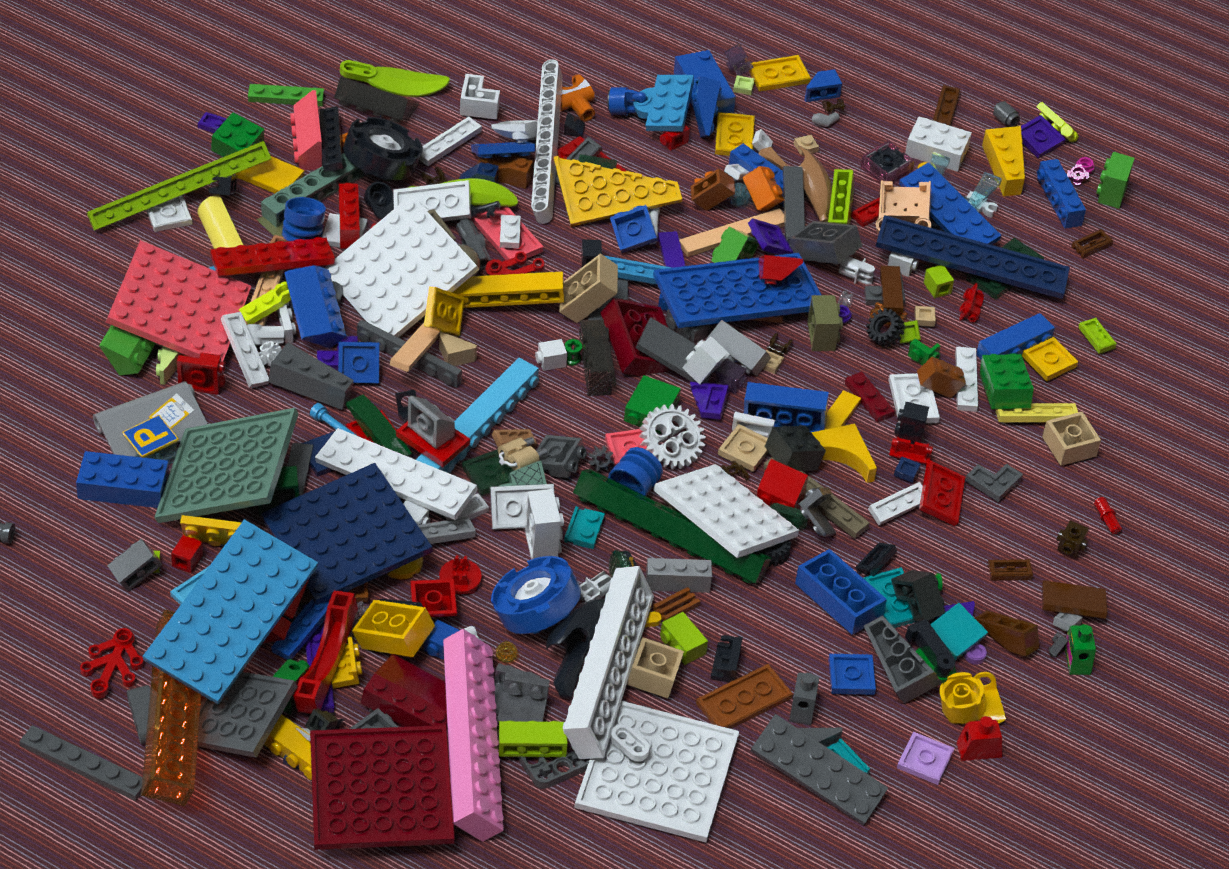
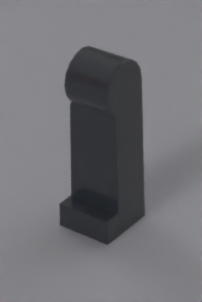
(932, 647)

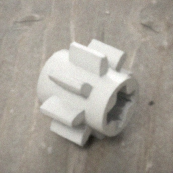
(269, 352)

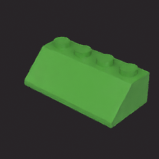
(125, 350)

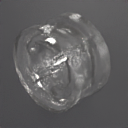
(846, 299)

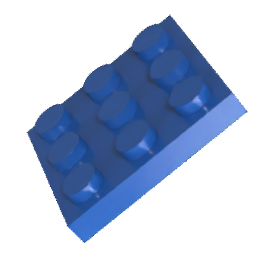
(503, 149)

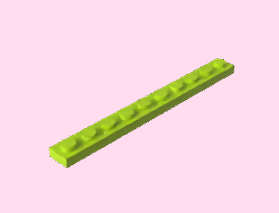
(178, 185)

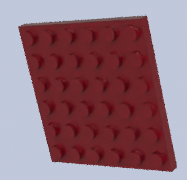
(381, 787)

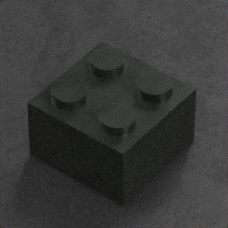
(795, 447)

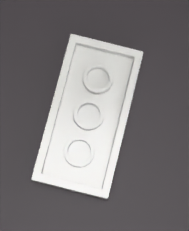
(449, 200)

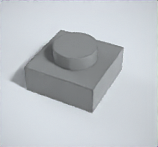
(1066, 620)

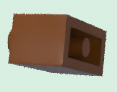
(712, 189)
(941, 377)

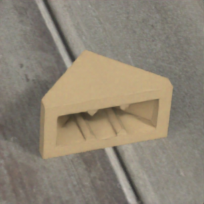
(456, 351)

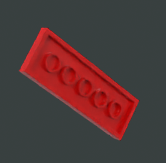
(272, 256)

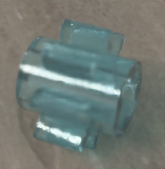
(741, 195)

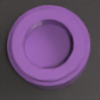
(976, 654)

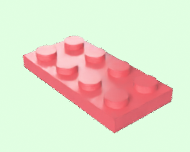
(491, 230)

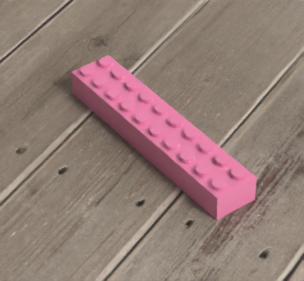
(472, 736)

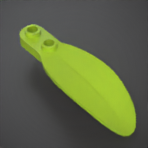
(394, 80)
(487, 191)

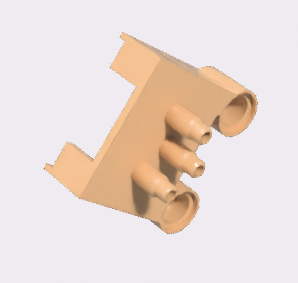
(905, 203)

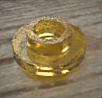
(506, 647)

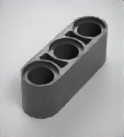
(139, 706)

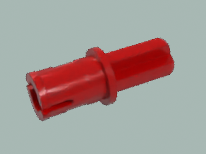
(1107, 515)

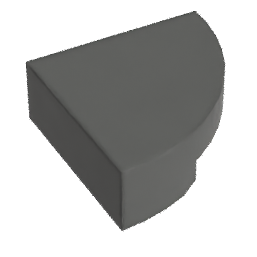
(1059, 641)

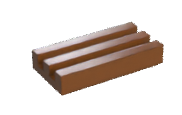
(674, 602)

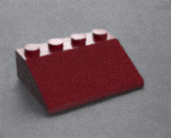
(625, 326)
(407, 694)

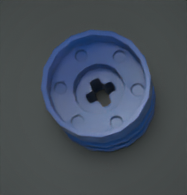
(303, 219)
(637, 470)

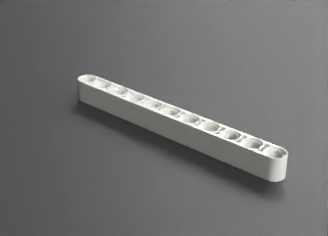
(547, 142)

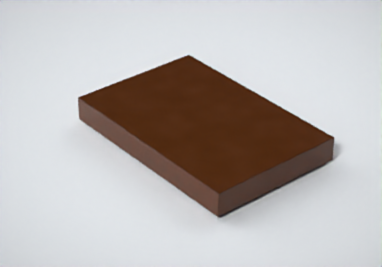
(1074, 599)

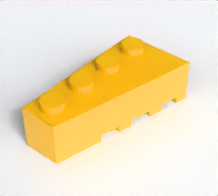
(1005, 157)

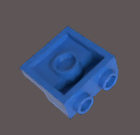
(633, 228)

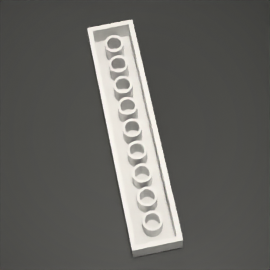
(608, 663)

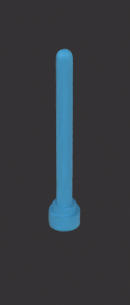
(320, 413)

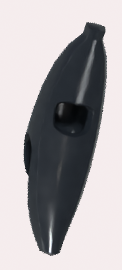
(570, 633)

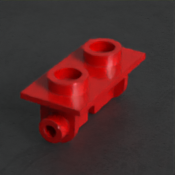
(972, 303)
(918, 452)

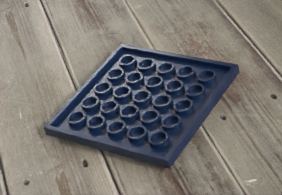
(351, 529)

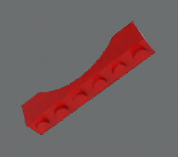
(316, 681)

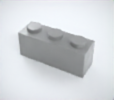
(740, 348)
(678, 574)

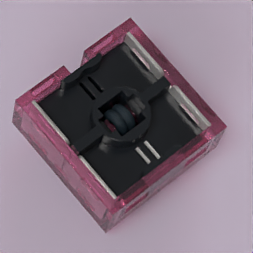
(887, 163)

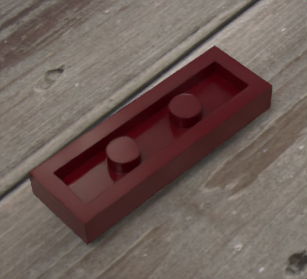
(870, 397)

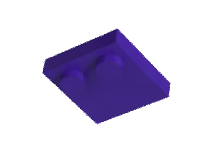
(1040, 136)
(769, 237)

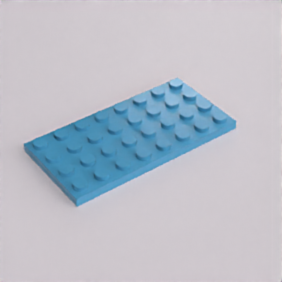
(230, 611)

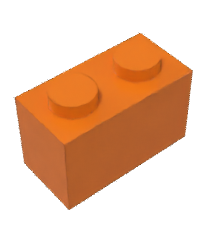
(763, 188)

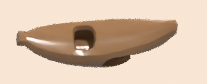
(815, 180)

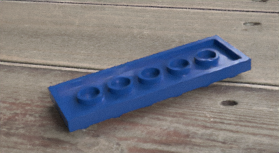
(950, 208)

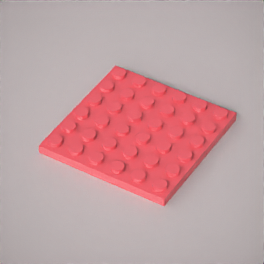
(176, 302)

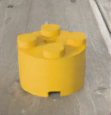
(962, 698)

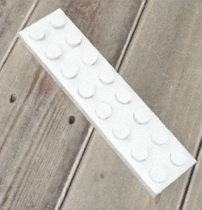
(407, 476)

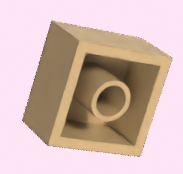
(1071, 438)
(655, 667)

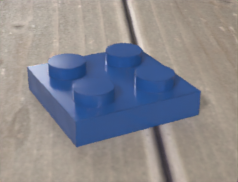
(359, 361)
(852, 674)

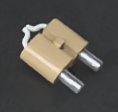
(519, 454)

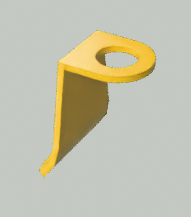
(993, 702)

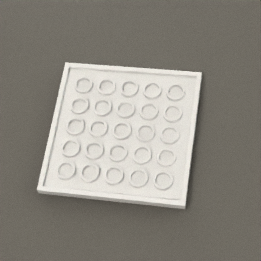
(394, 265)
(673, 786)

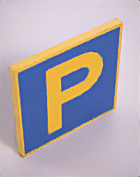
(150, 436)

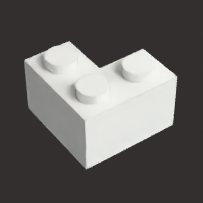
(478, 101)
(705, 360)

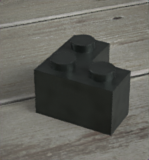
(921, 592)

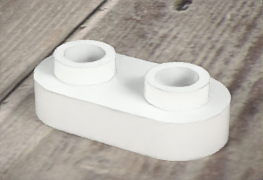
(631, 743)

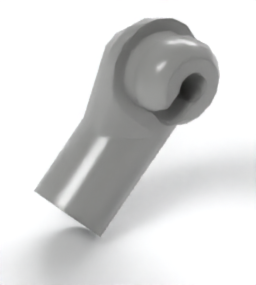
(825, 120)

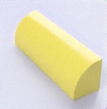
(218, 223)

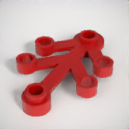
(503, 265)
(122, 640)

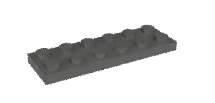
(819, 769)

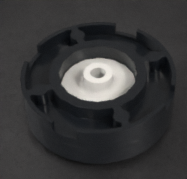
(382, 149)

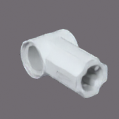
(263, 334)

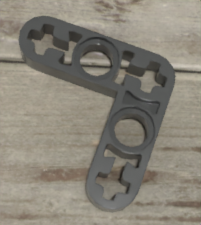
(544, 769)

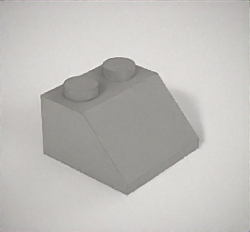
(429, 421)

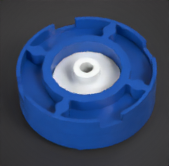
(536, 595)

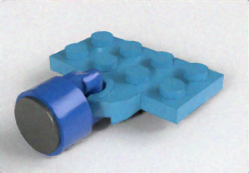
(662, 105)

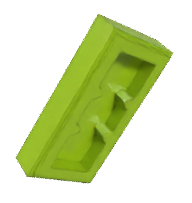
(1097, 335)

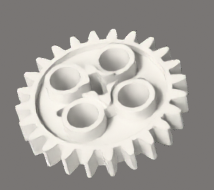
(662, 421)

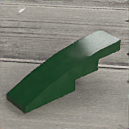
(376, 425)

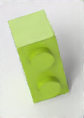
(684, 635)

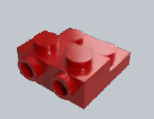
(202, 372)

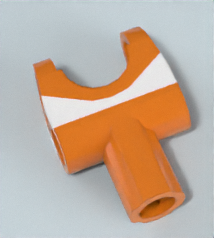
(578, 98)

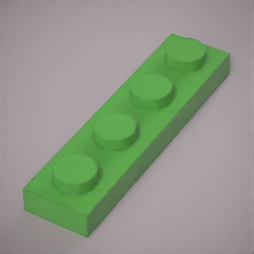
(281, 94)

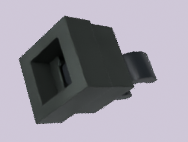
(323, 720)

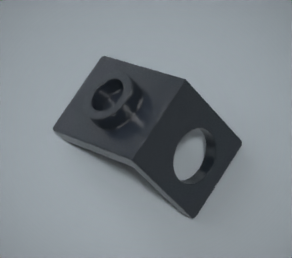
(402, 410)

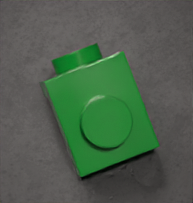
(921, 353)

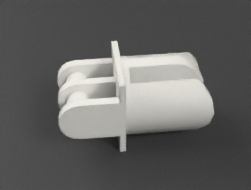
(857, 270)
(595, 587)

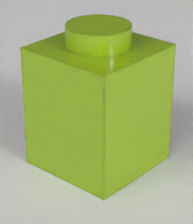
(938, 281)

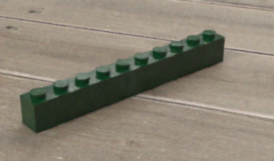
(666, 523)

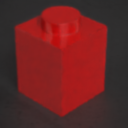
(187, 554)

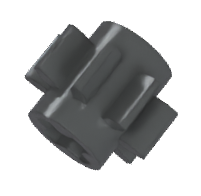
(599, 452)

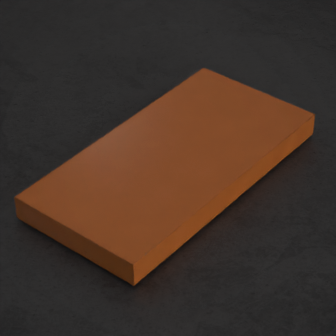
(744, 698)

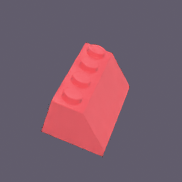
(307, 133)

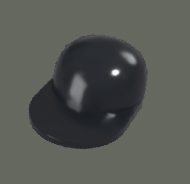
(379, 199)

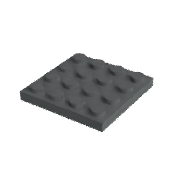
(244, 714)

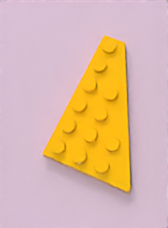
(601, 192)

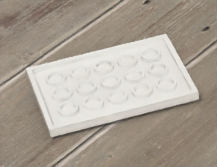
(726, 510)

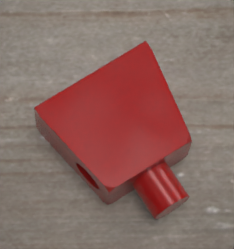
(980, 740)

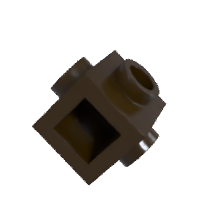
(1073, 543)

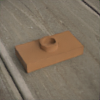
(504, 436)

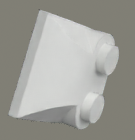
(520, 130)

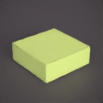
(743, 85)

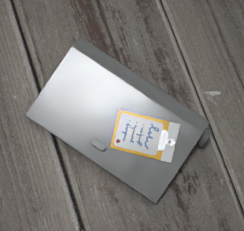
(173, 404)

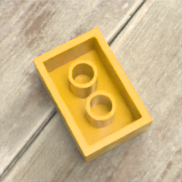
(393, 628)

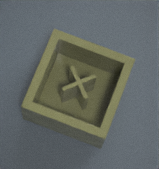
(824, 322)

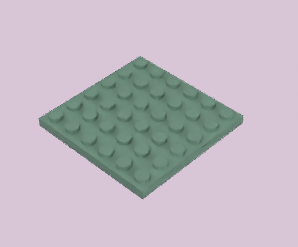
(227, 465)

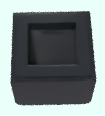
(573, 126)

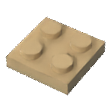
(744, 447)

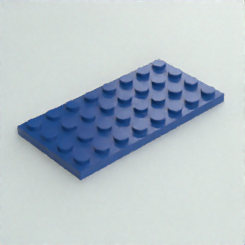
(732, 292)

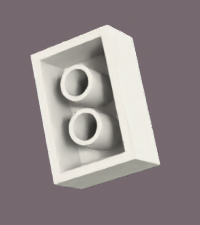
(936, 137)
(543, 524)

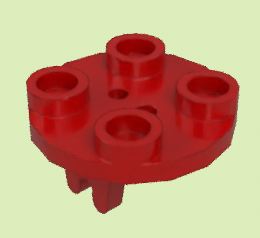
(465, 573)

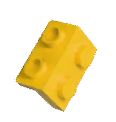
(348, 668)

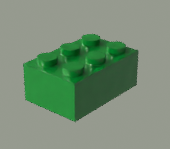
(1006, 381)

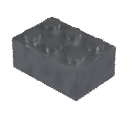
(826, 242)

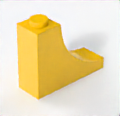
(847, 447)

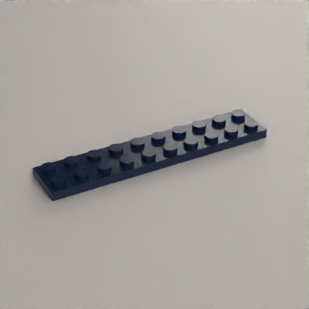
(973, 257)

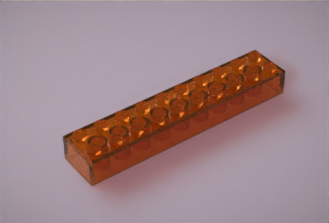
(170, 736)

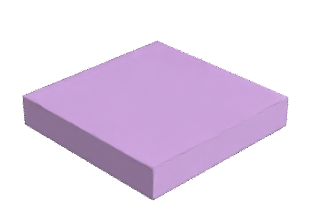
(925, 758)

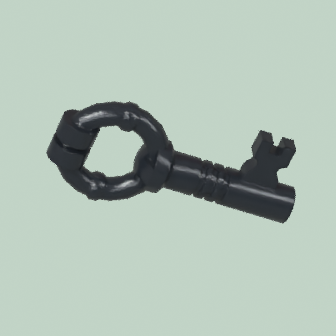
(489, 208)

